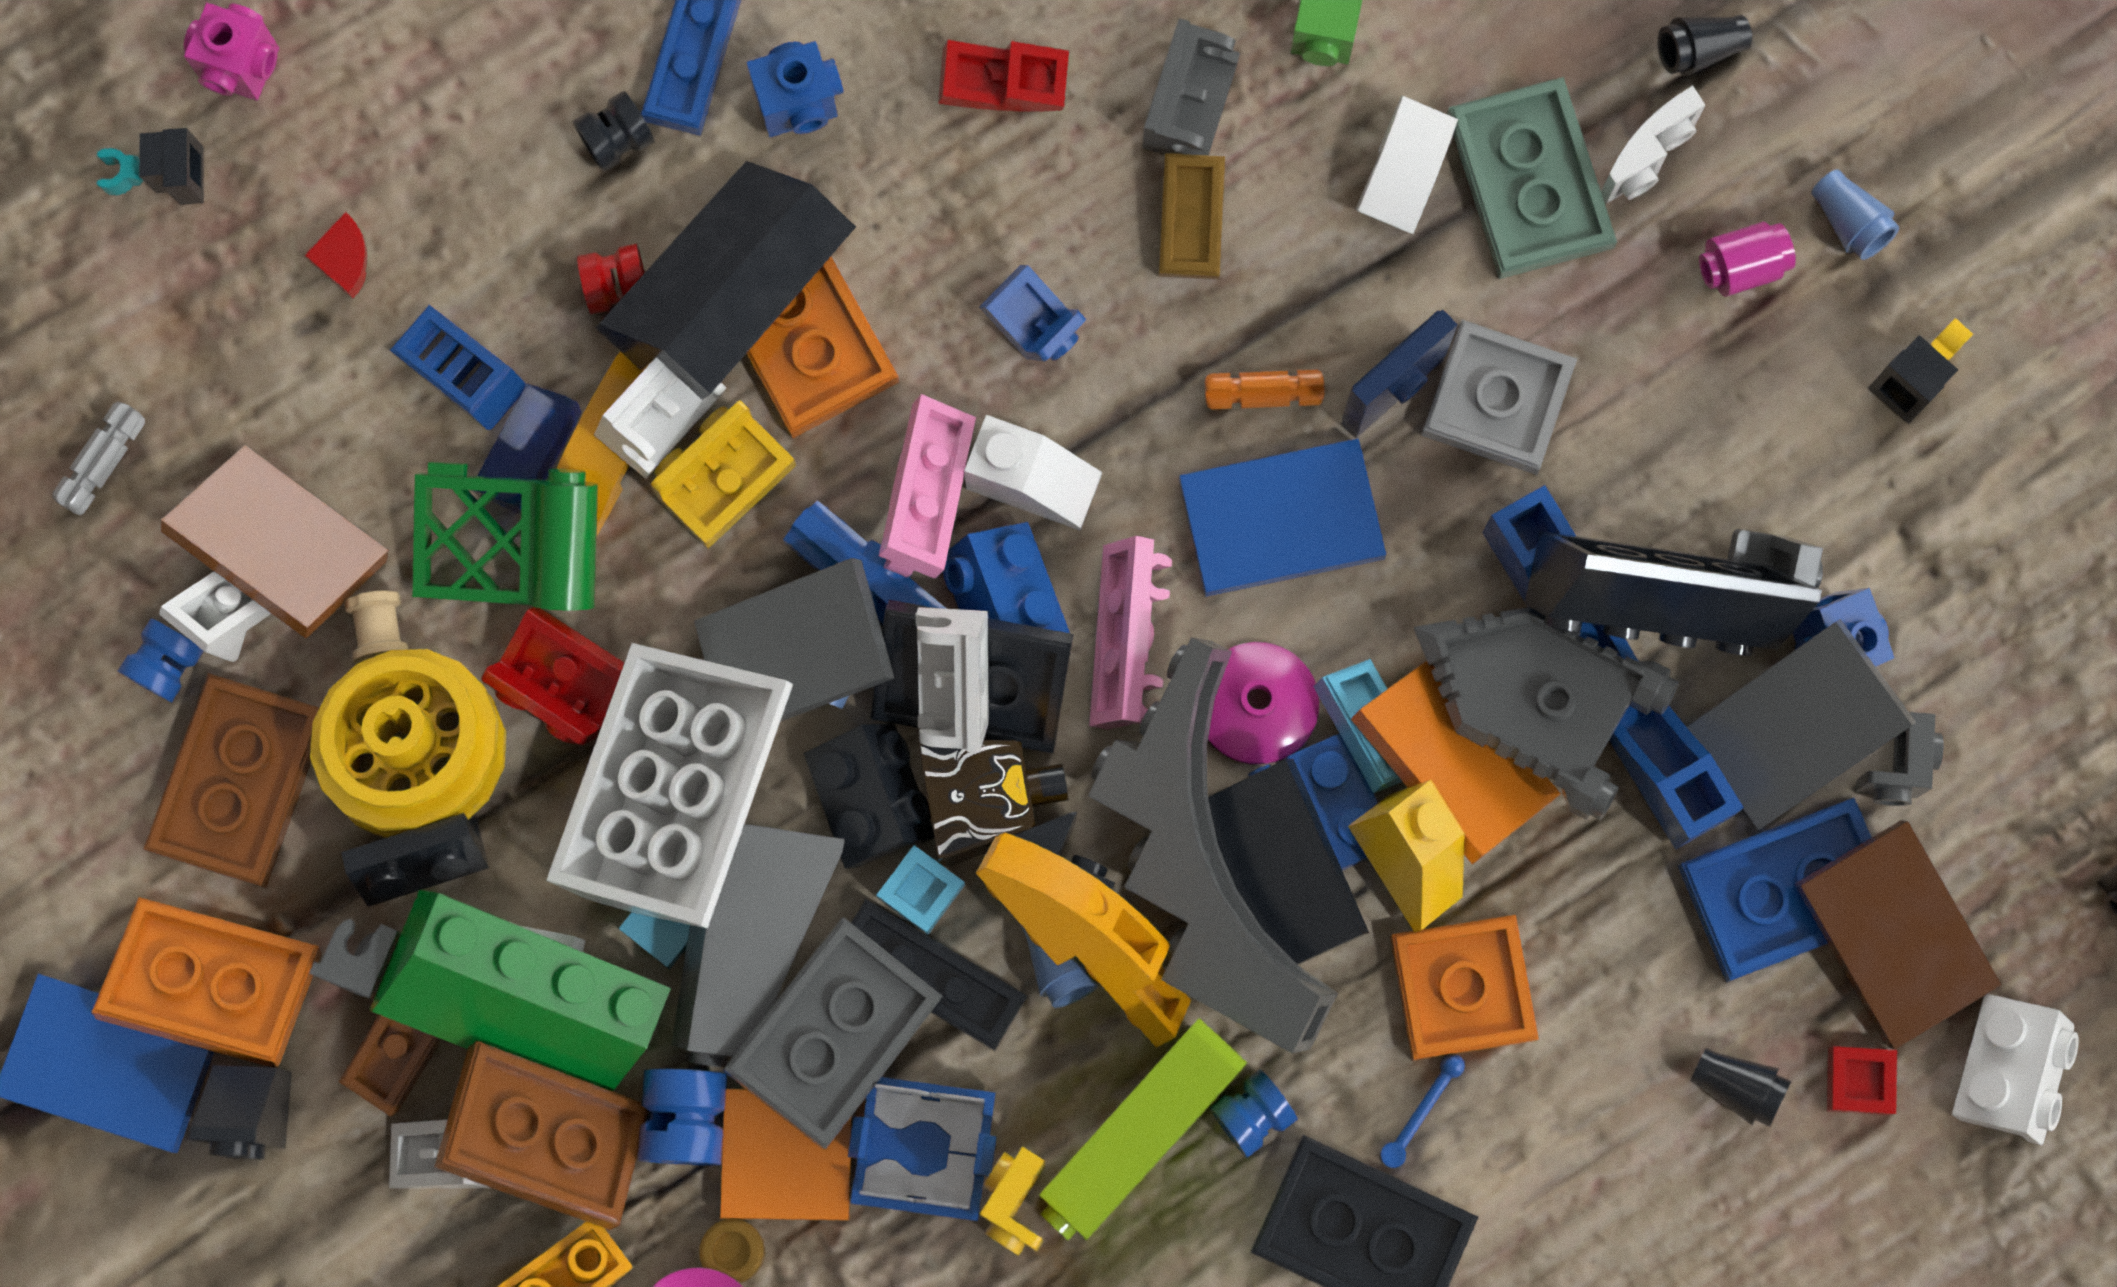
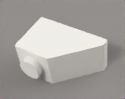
(1030, 473)

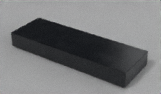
(971, 996)

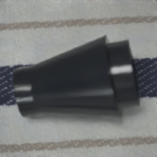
(1699, 42)
(1743, 1086)

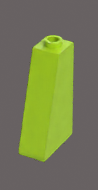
(1140, 1132)

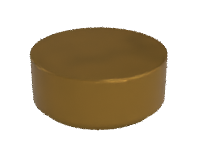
(733, 1249)

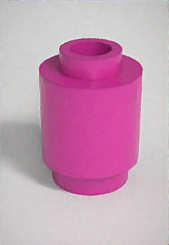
(1747, 258)

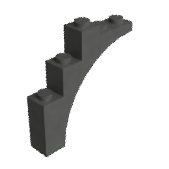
(1163, 786)

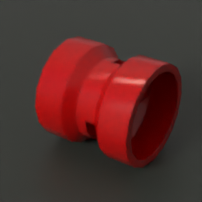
(599, 278)

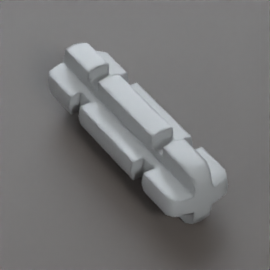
(98, 458)

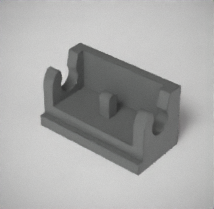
(1191, 91)
(365, 969)

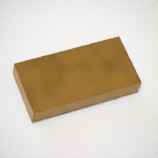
(1192, 216)

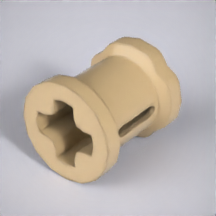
(375, 623)

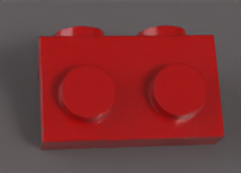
(556, 677)

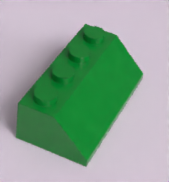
(517, 991)

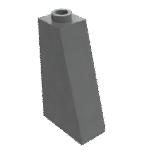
(751, 940)

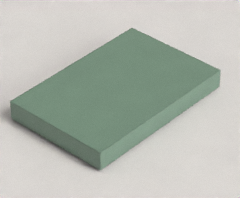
(1531, 178)

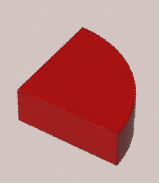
(342, 255)

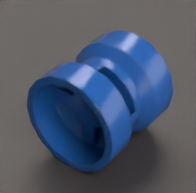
(159, 675)
(1253, 1113)

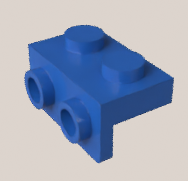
(1005, 577)

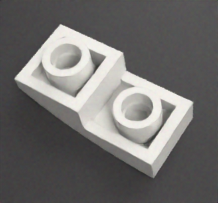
(1644, 155)
(1407, 164)

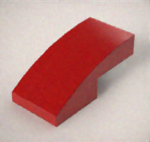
(1001, 79)

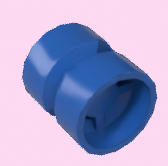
(682, 1117)

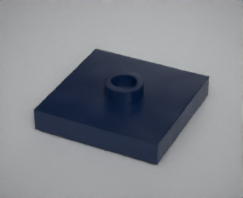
(1399, 373)

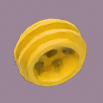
(376, 703)

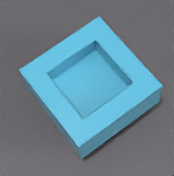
(920, 890)

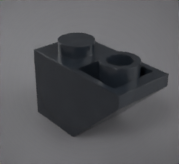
(243, 1111)

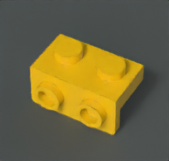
(721, 473)
(1010, 1185)

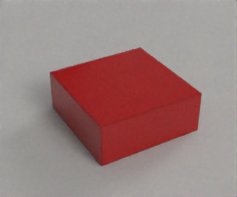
(1862, 1080)

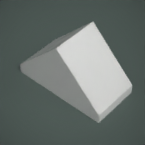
(414, 1156)

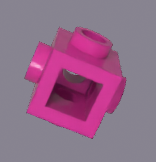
(231, 50)

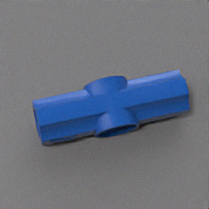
(827, 540)

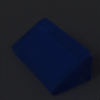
(530, 440)

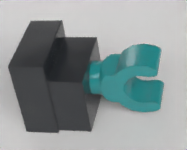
(166, 162)

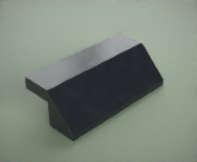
(727, 276)

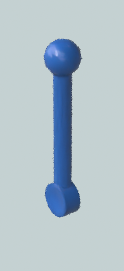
(1394, 1153)

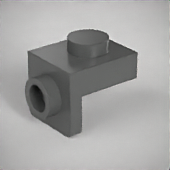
(1780, 552)
(1914, 759)

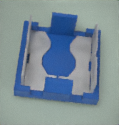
(923, 1148)

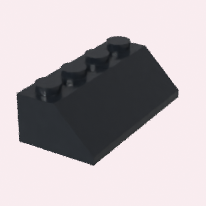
(1665, 594)

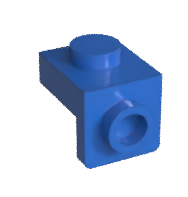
(1032, 316)

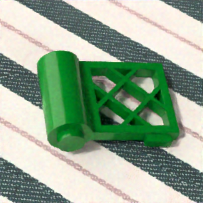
(554, 548)

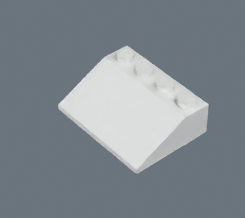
(669, 785)

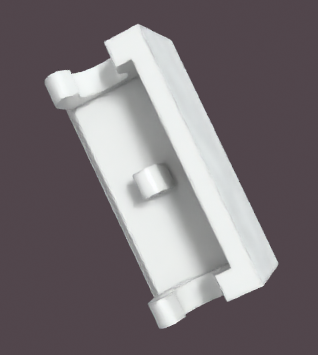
(652, 417)
(952, 677)

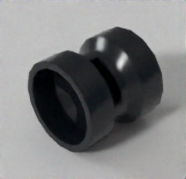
(613, 131)

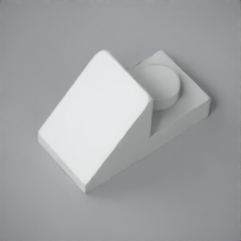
(214, 616)

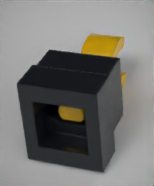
(1920, 372)

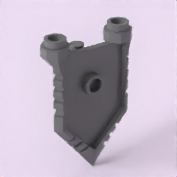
(1542, 696)

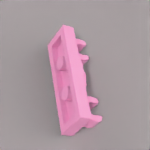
(926, 488)
(1125, 632)

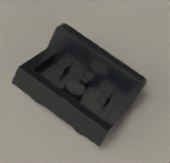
(870, 793)
(416, 859)

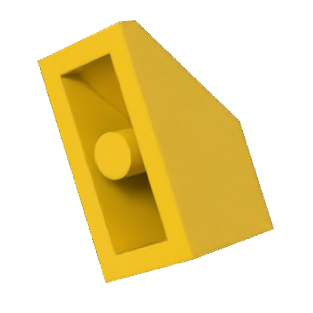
(1415, 851)

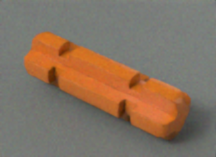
(1264, 389)

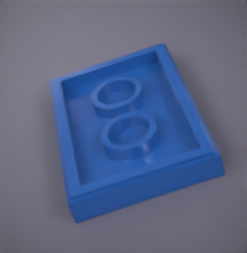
(1282, 517)
(1749, 890)
(100, 1070)

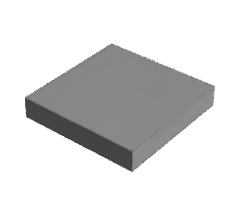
(1499, 397)

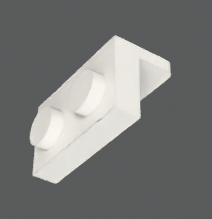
(2016, 1068)

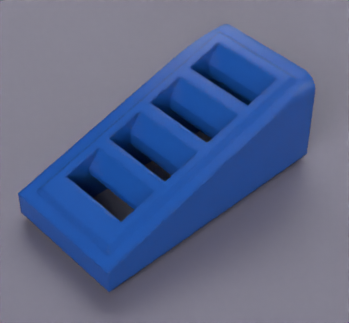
(488, 391)

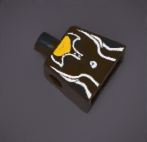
(984, 795)

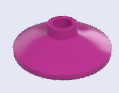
(1271, 732)

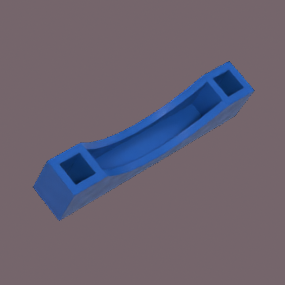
(1656, 749)

